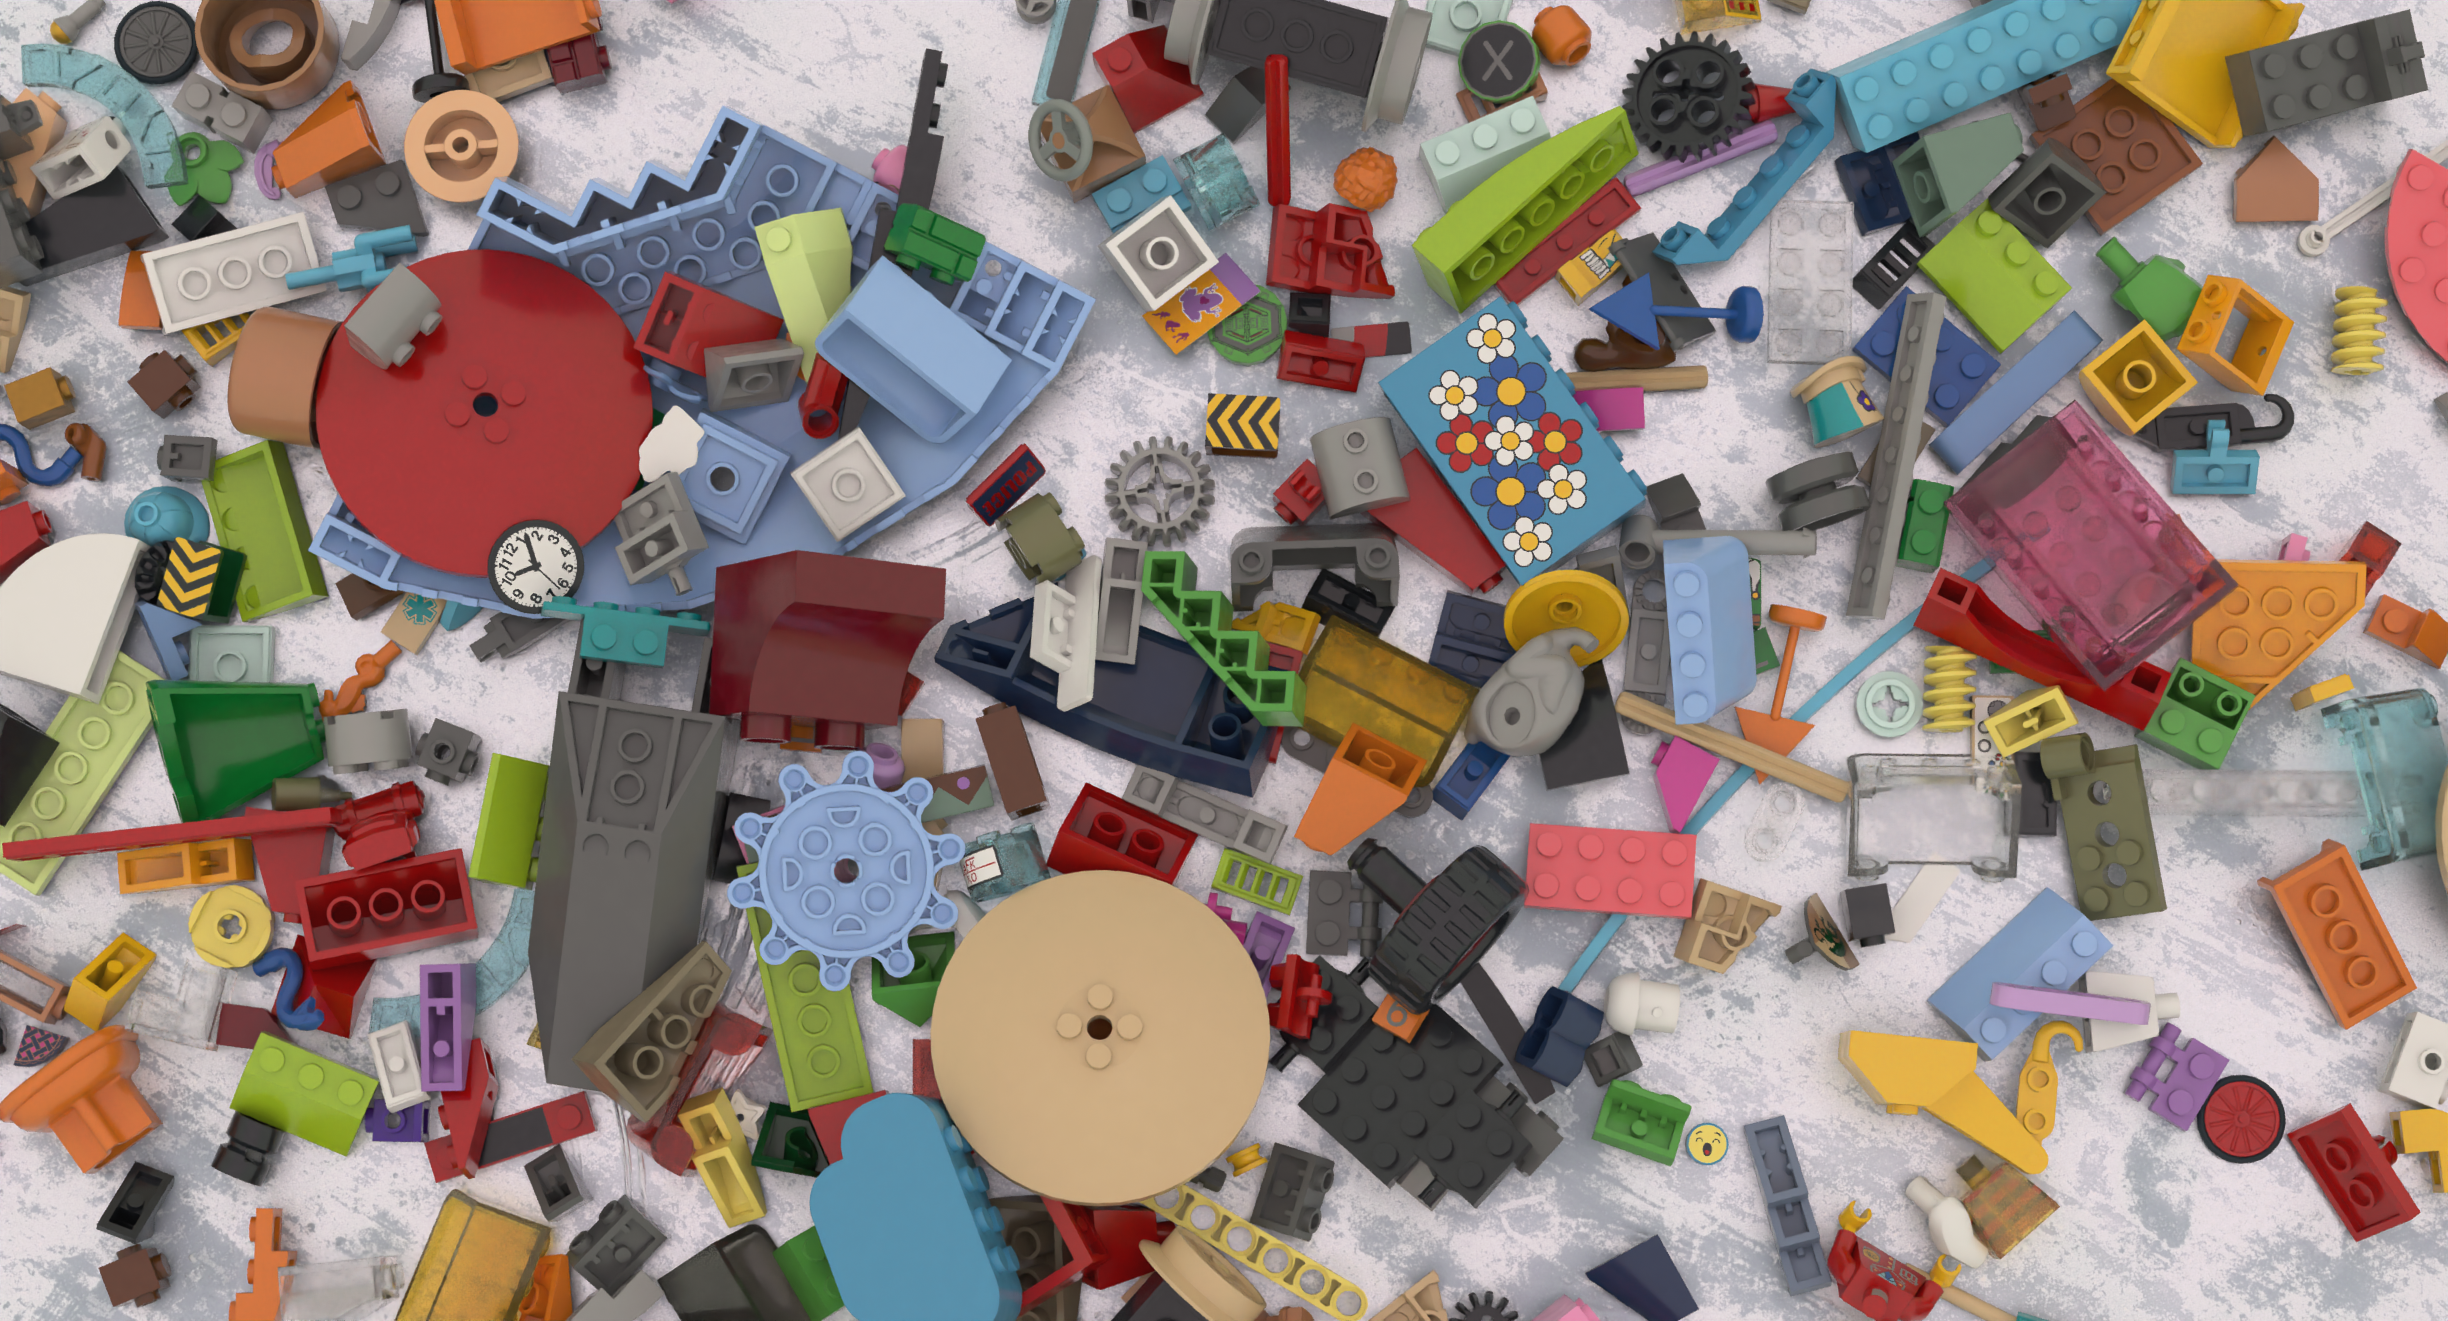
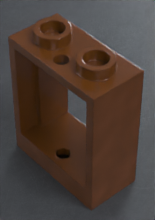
(1012, 761)

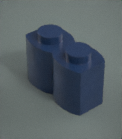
(1559, 1036)

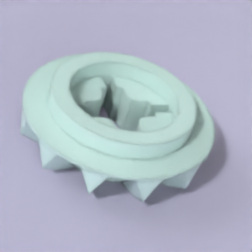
(1901, 690)

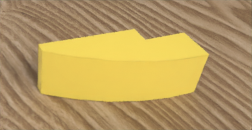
(723, 1157)

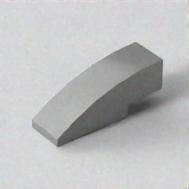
(1120, 600)
(626, 1304)

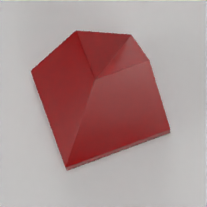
(337, 991)

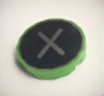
(1499, 61)

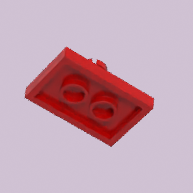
(2354, 1172)

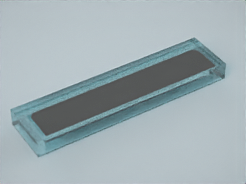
(1066, 50)

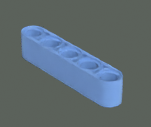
(2015, 392)

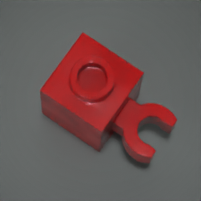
(1300, 495)

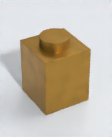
(41, 398)

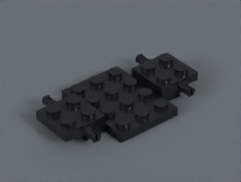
(1404, 1098)

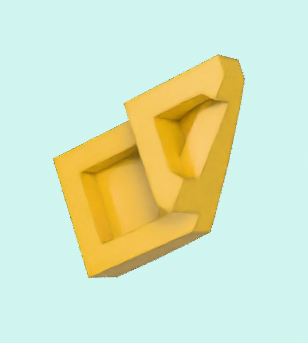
(1282, 625)

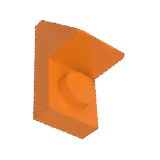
(2409, 630)

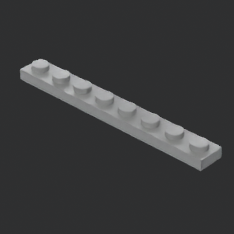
(1896, 456)

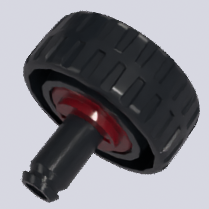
(1440, 924)

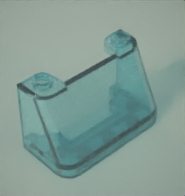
(2398, 770)

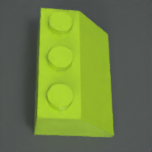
(1994, 276)
(510, 823)
(304, 1093)

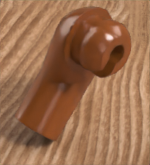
(90, 446)

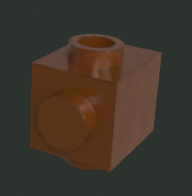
(165, 383)
(136, 1276)

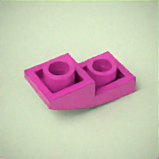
(1615, 408)

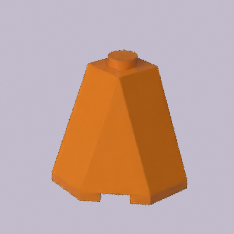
(328, 145)

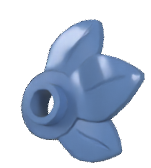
(667, 379)

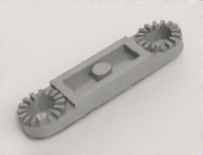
(1647, 649)

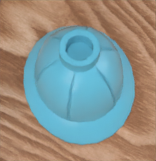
(166, 514)

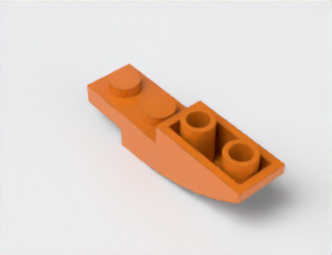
(262, 1271)

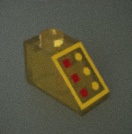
(1715, 14)

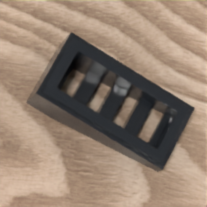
(1878, 285)

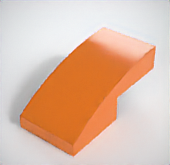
(137, 303)

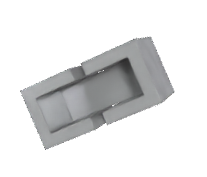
(233, 115)

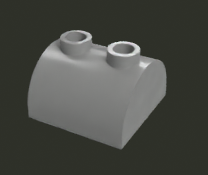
(392, 318)
(1359, 466)

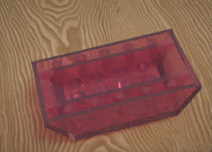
(2089, 546)

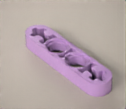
(2070, 1003)

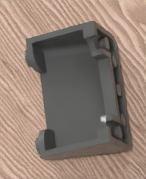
(1365, 546)

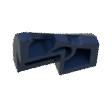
(1646, 1282)

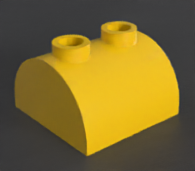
(2135, 379)

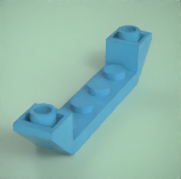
(1814, 102)

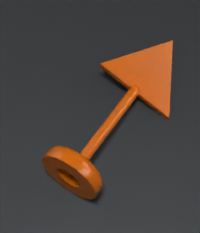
(1771, 730)

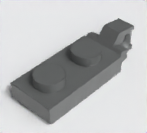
(511, 634)

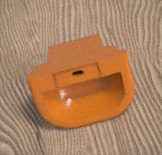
(87, 1099)

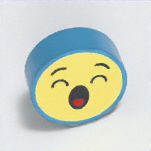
(1706, 1144)

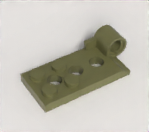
(2073, 772)

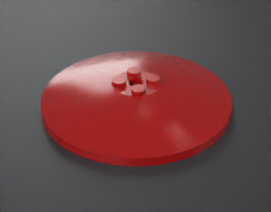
(558, 448)

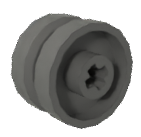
(1816, 490)

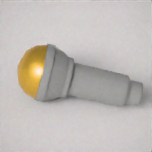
(66, 28)

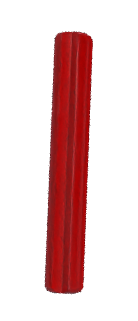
(1277, 129)

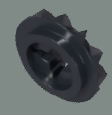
(148, 572)

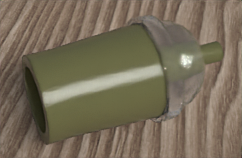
(306, 793)

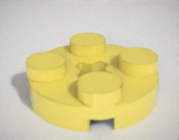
(209, 935)

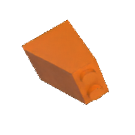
(1358, 790)

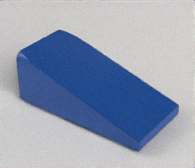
(1468, 778)

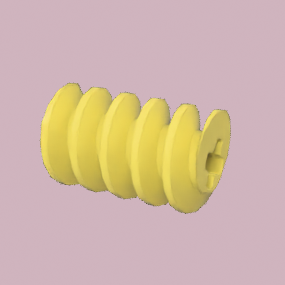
(2357, 331)
(1949, 689)

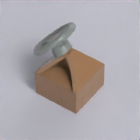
(1085, 141)

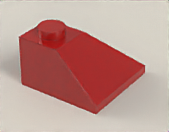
(1142, 79)

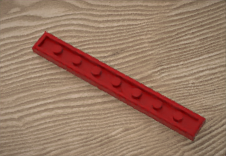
(172, 834)

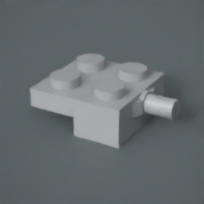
(659, 533)

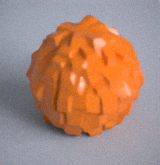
(1366, 178)

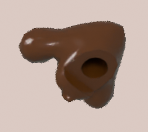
(1622, 350)

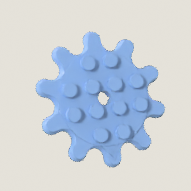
(837, 917)

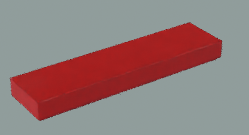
(1582, 229)

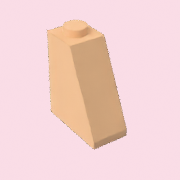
(43, 139)

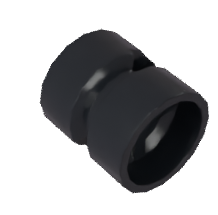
(252, 1134)

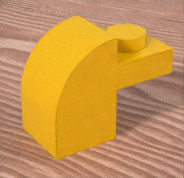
(2424, 1132)

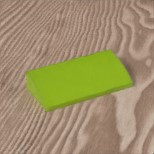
(262, 516)

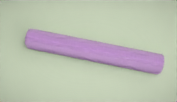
(1673, 170)

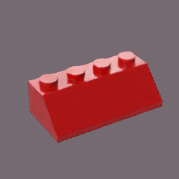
(386, 909)

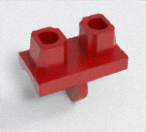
(1299, 998)

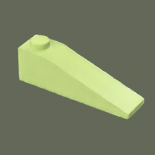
(809, 272)

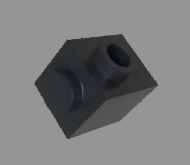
(1867, 914)

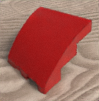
(1326, 253)

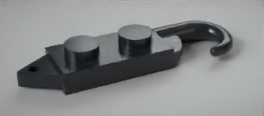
(2186, 426)

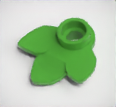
(209, 172)

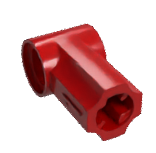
(825, 393)

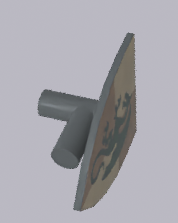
(1822, 937)

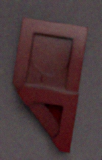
(242, 1025)

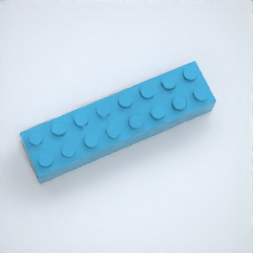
(1970, 62)

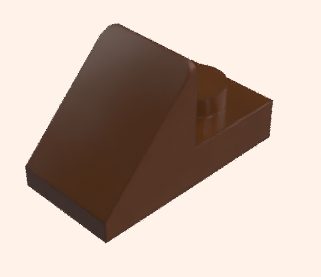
(2048, 100)

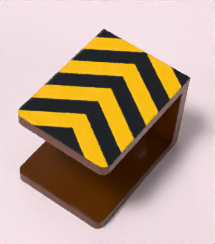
(1242, 426)

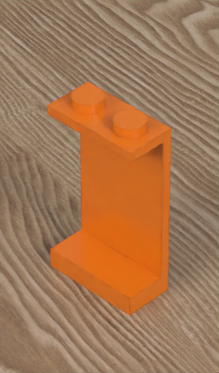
(498, 31)

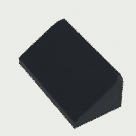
(1341, 598)

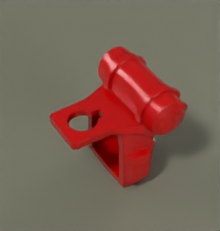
(381, 825)

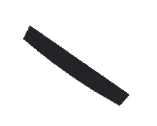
(1504, 1028)

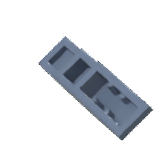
(1787, 1205)

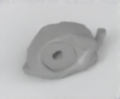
(1531, 695)

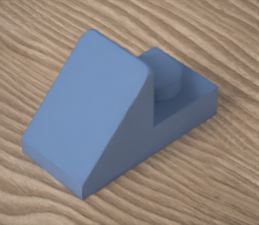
(161, 628)

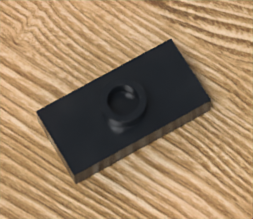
(2037, 805)

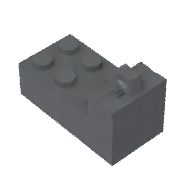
(2327, 73)
(18, 249)

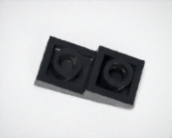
(729, 851)

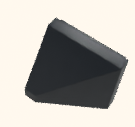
(1310, 313)

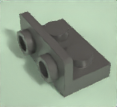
(1293, 1192)
(614, 1245)

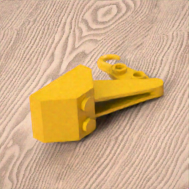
(1942, 1081)

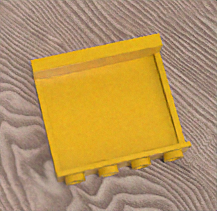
(2179, 64)

